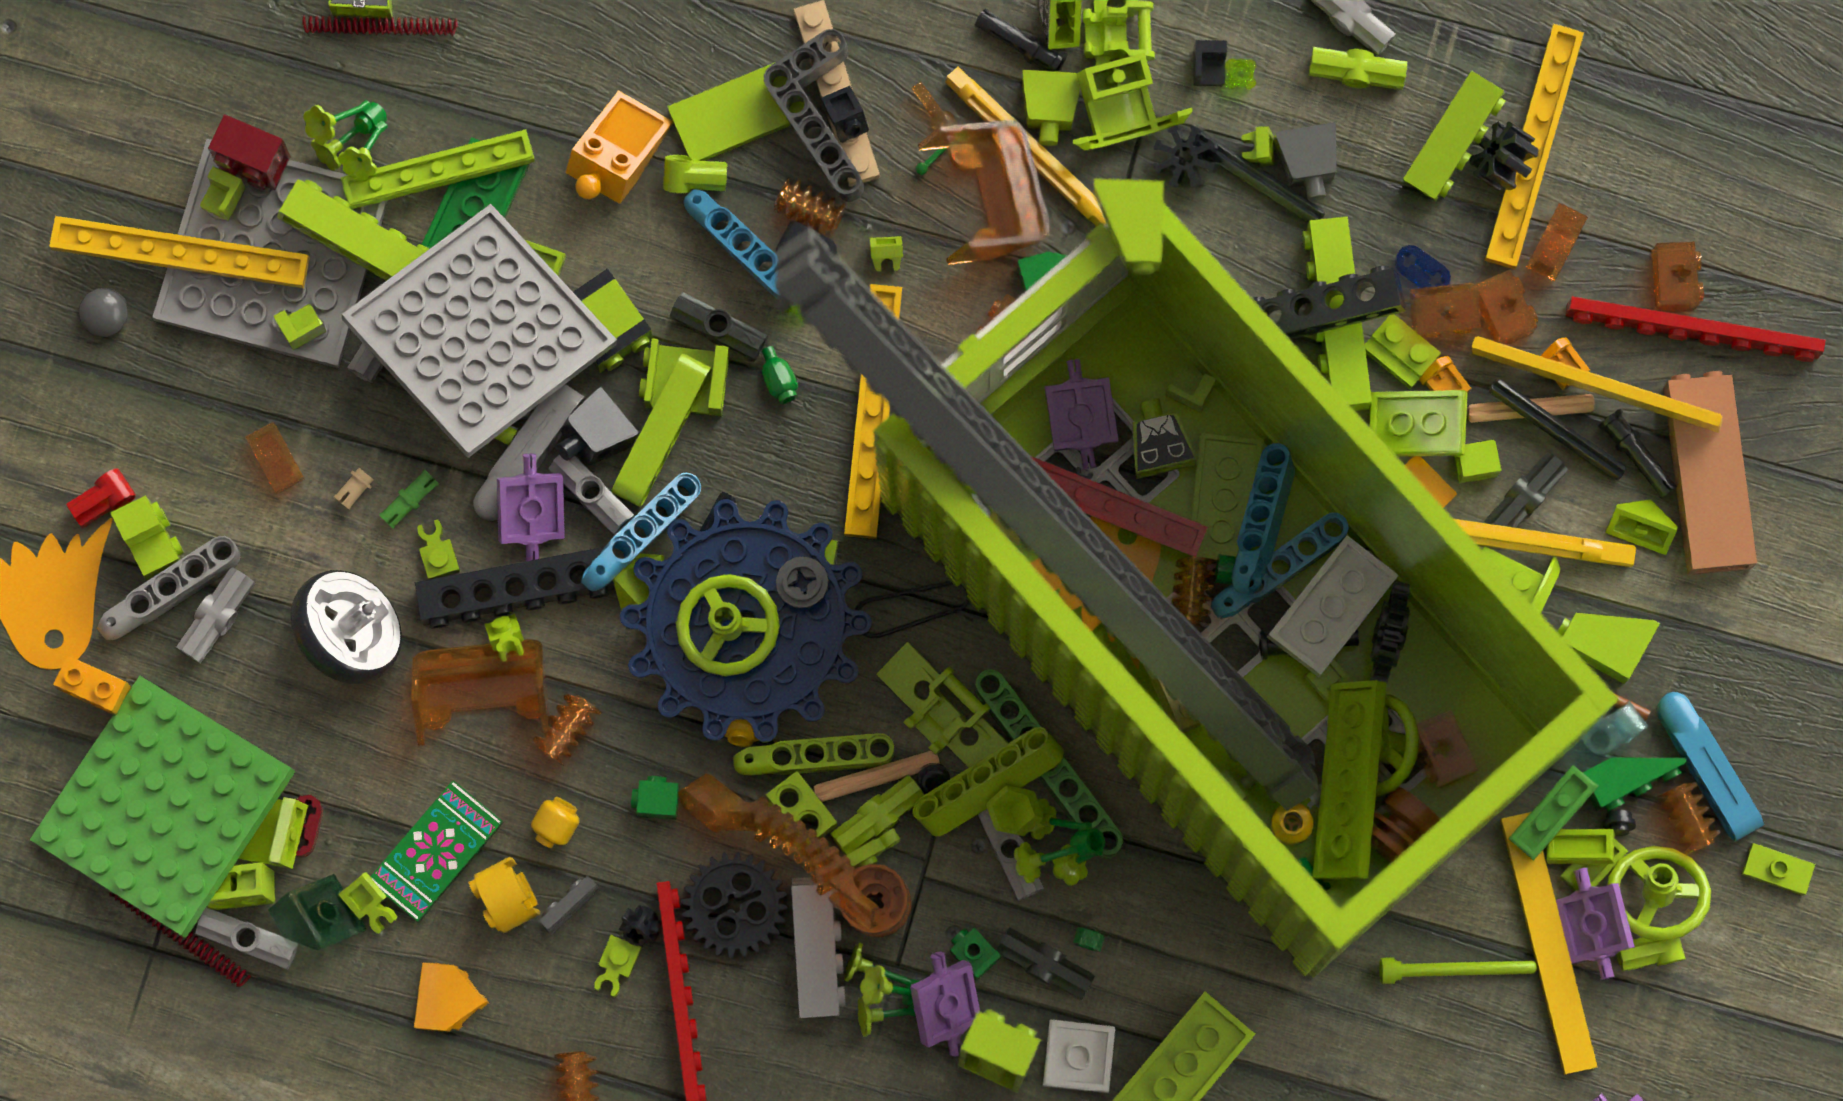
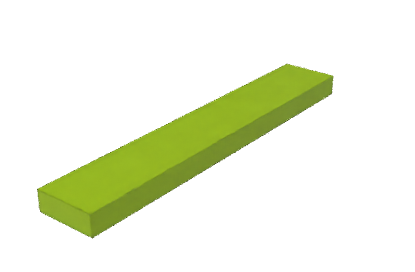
(439, 169)

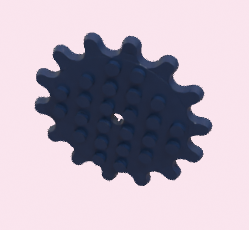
(807, 640)

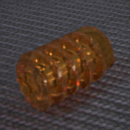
(809, 207)
(1192, 588)
(566, 727)
(1690, 817)
(576, 1076)

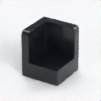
(1209, 62)

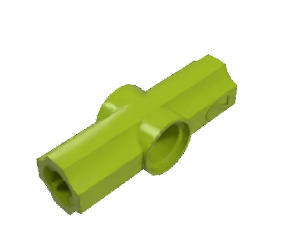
(1358, 68)
(877, 815)

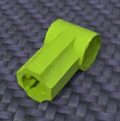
(684, 174)
(1650, 952)

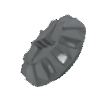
(789, 575)

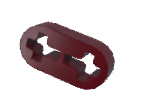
(312, 826)

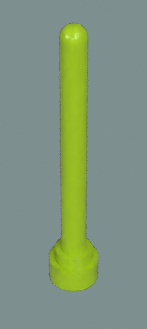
(1394, 970)

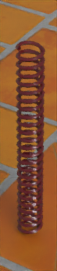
(379, 27)
(195, 950)

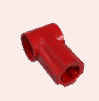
(107, 495)

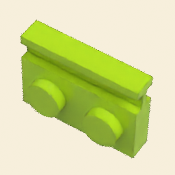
(1401, 350)

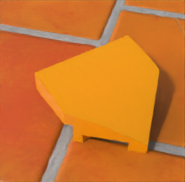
(445, 998)

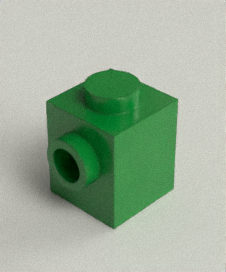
(656, 798)

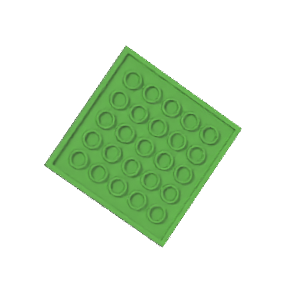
(162, 806)

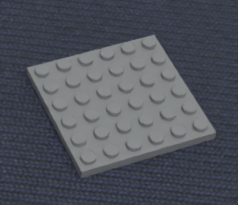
(245, 308)
(479, 330)

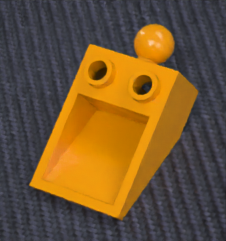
(616, 148)

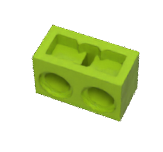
(807, 806)
(245, 887)

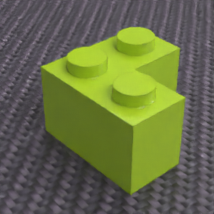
(145, 532)

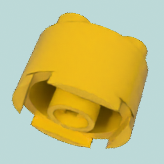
(505, 895)

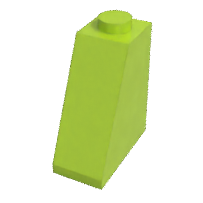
(1134, 220)
(1609, 642)

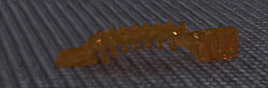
(724, 810)

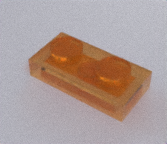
(275, 457)

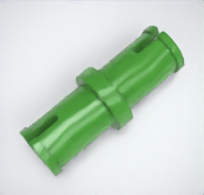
(408, 499)

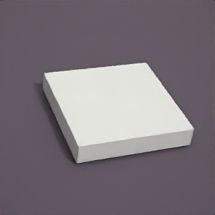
(1079, 1056)

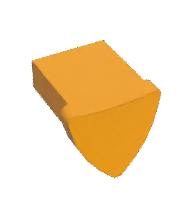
(1563, 352)
(1444, 376)

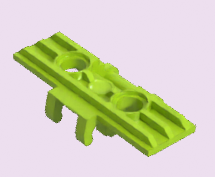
(1108, 34)
(936, 715)

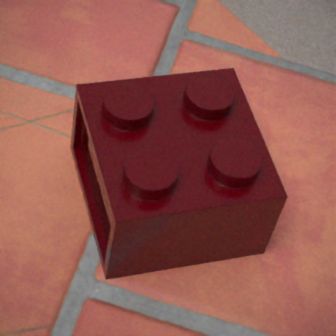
(249, 153)

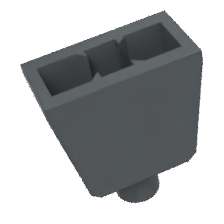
(1308, 157)

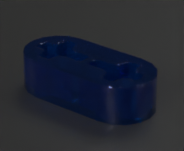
(1424, 261)

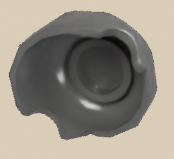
(103, 312)

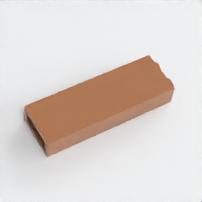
(1711, 478)

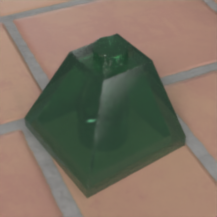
(316, 915)

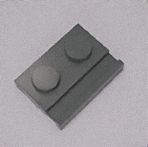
(577, 895)

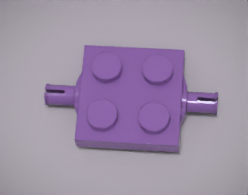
(1081, 414)
(530, 508)
(1594, 923)
(945, 1003)

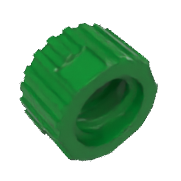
(1224, 569)
(1088, 939)

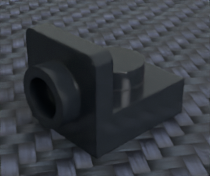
(845, 114)

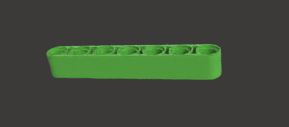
(1051, 780)

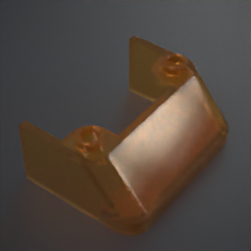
(1007, 185)
(477, 679)

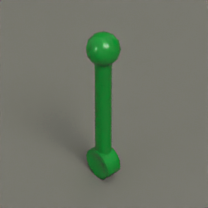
(922, 168)

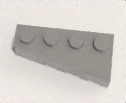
(815, 951)

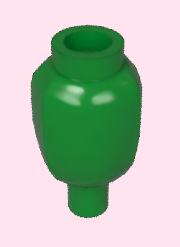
(779, 377)

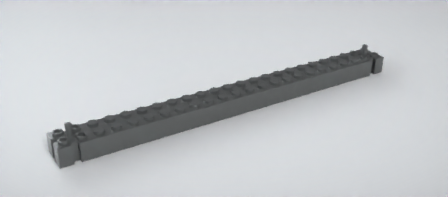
(1042, 517)

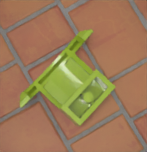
(1120, 103)
(1530, 583)

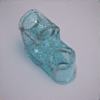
(1619, 726)

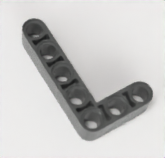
(809, 116)

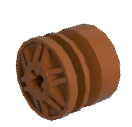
(1404, 827)
(878, 881)

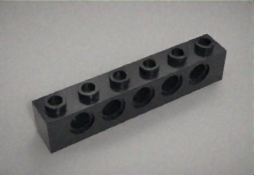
(1385, 302)
(529, 573)

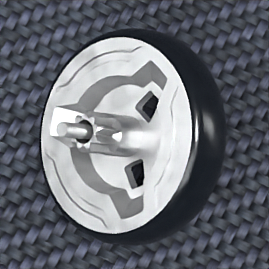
(360, 617)

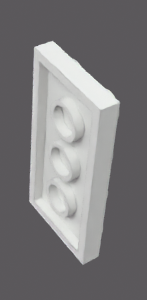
(1332, 606)

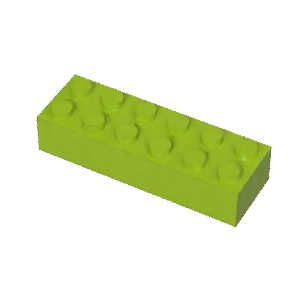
(998, 1050)

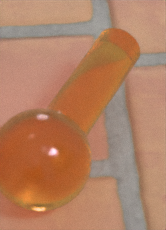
(939, 116)

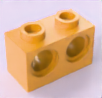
(91, 685)

